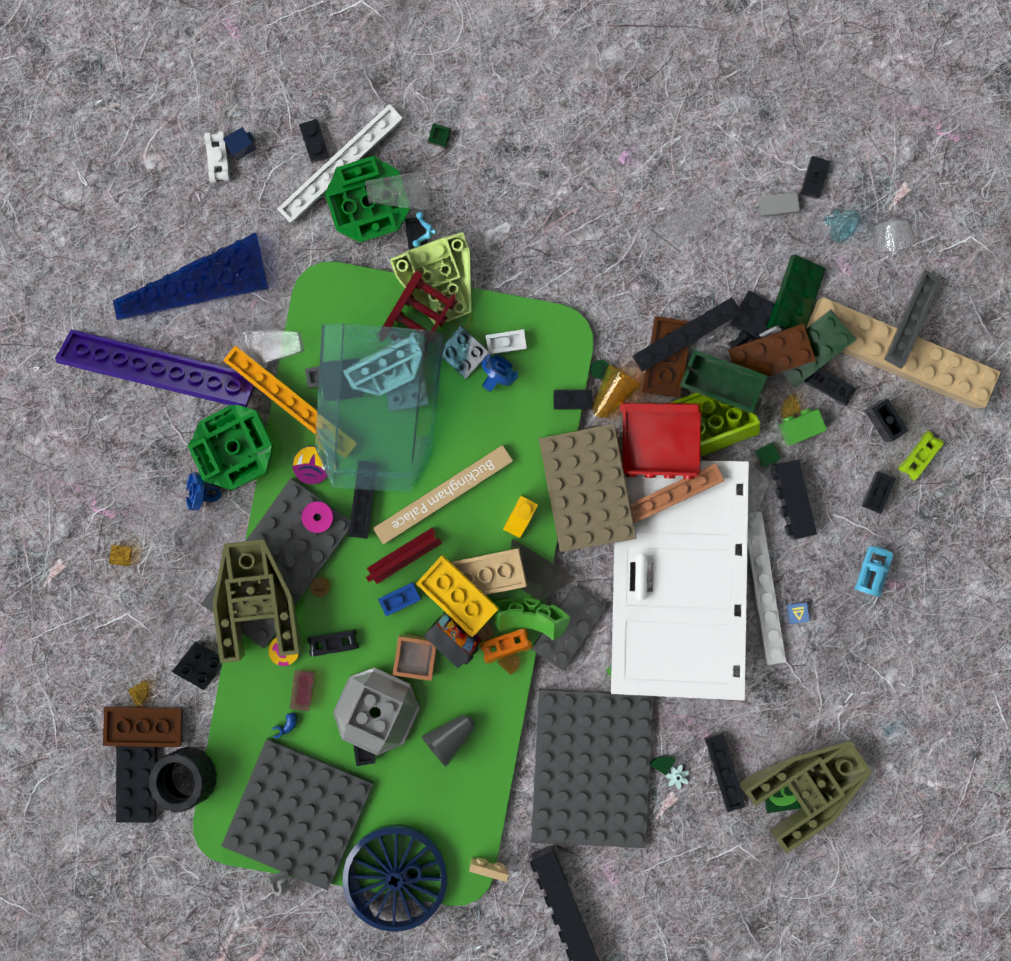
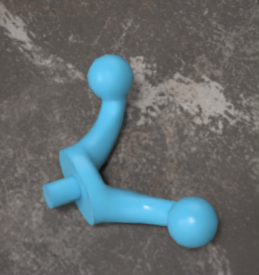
(416, 243)

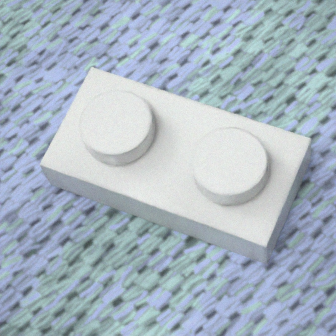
(506, 342)

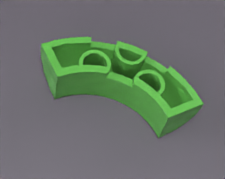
(531, 615)

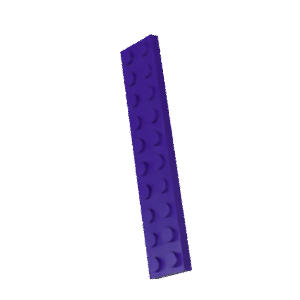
(155, 368)

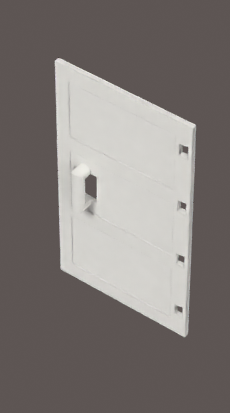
(685, 630)

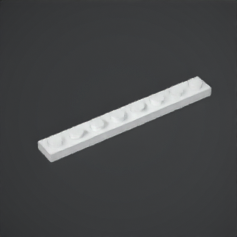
(353, 151)
(764, 592)

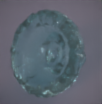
(842, 224)

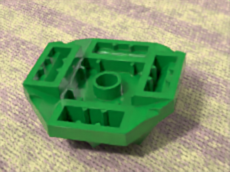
(214, 442)

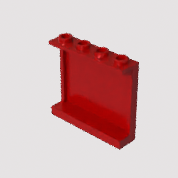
(662, 439)

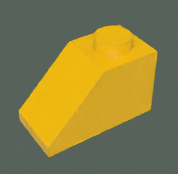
(520, 516)

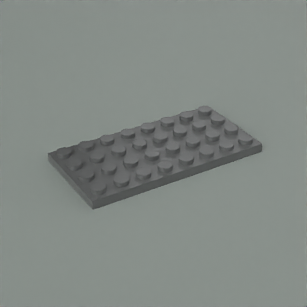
(295, 549)

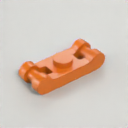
(505, 645)

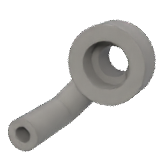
(278, 882)

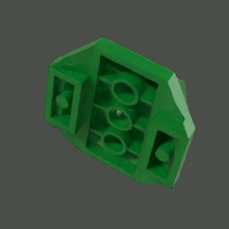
(347, 197)

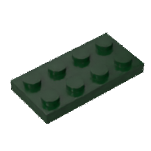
(796, 293)
(828, 338)

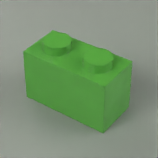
(802, 427)

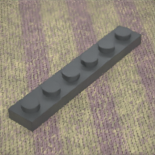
(912, 319)

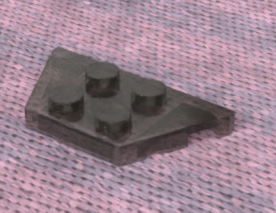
(541, 575)

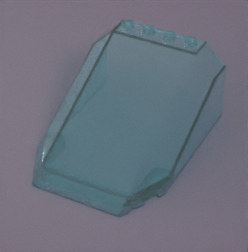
(377, 404)

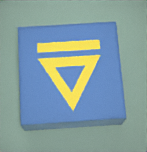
(797, 613)

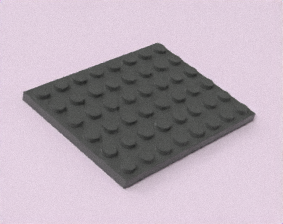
(592, 768)

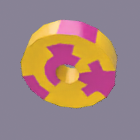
(280, 660)

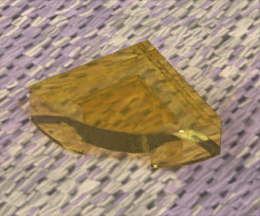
(789, 406)
(139, 692)

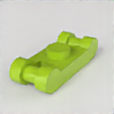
(921, 455)

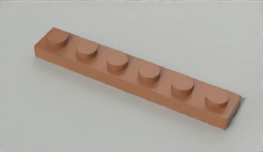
(675, 493)

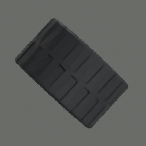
(163, 788)

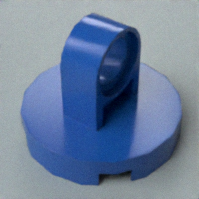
(498, 371)
(198, 491)

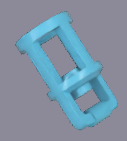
(876, 566)

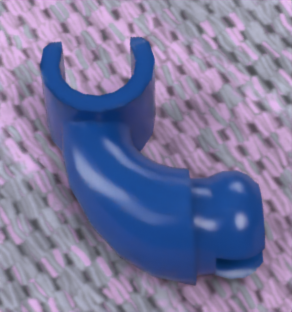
(289, 726)

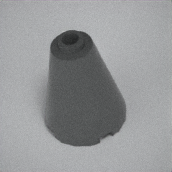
(449, 738)

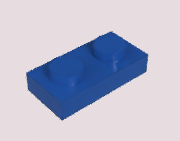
(399, 599)

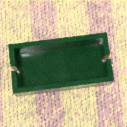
(725, 382)

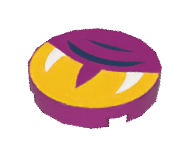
(308, 466)

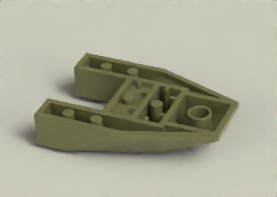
(252, 589)
(820, 782)

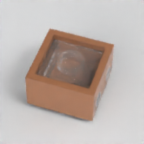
(414, 657)

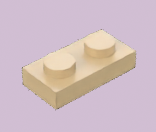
(495, 871)

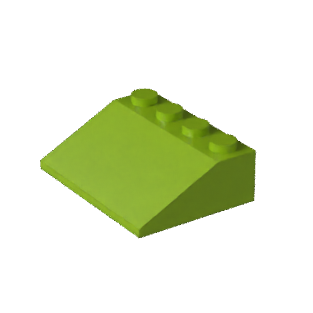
(722, 423)

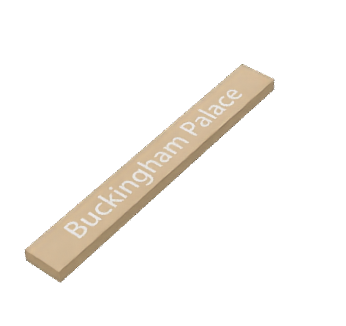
(442, 494)

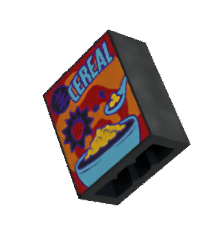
(453, 640)

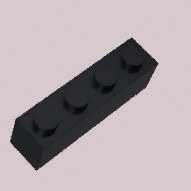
(794, 499)

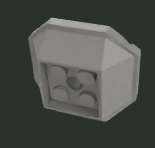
(379, 690)

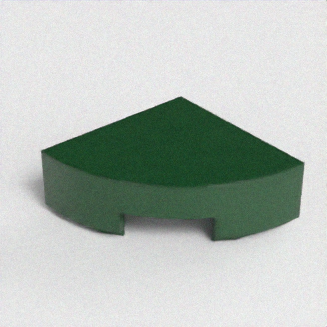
(663, 763)

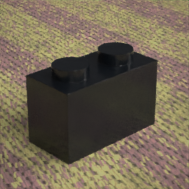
(886, 420)

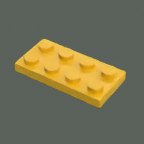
(457, 596)

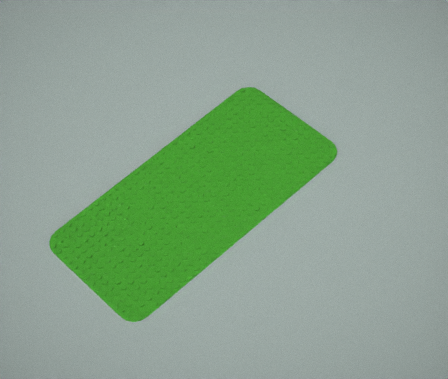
(467, 800)

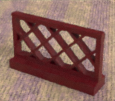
(403, 556)

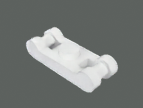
(217, 157)

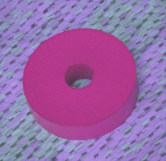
(324, 523)

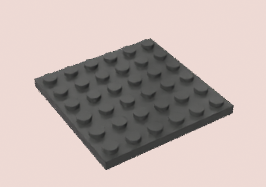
(297, 814)

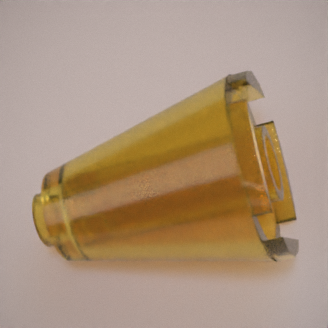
(613, 391)

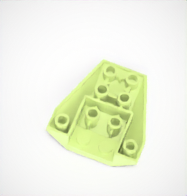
(444, 268)

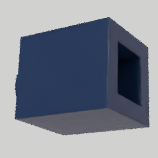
(240, 143)

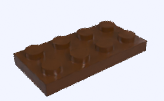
(775, 351)
(666, 375)
(143, 726)

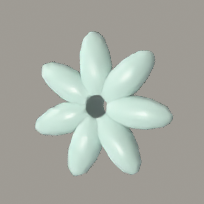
(677, 773)

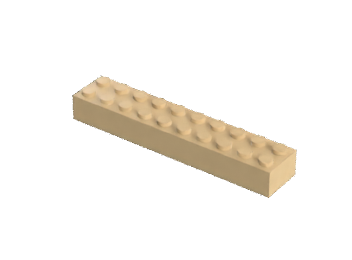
(926, 365)

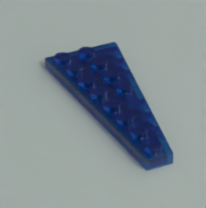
(218, 276)

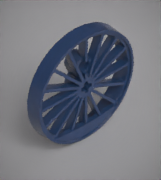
(354, 891)

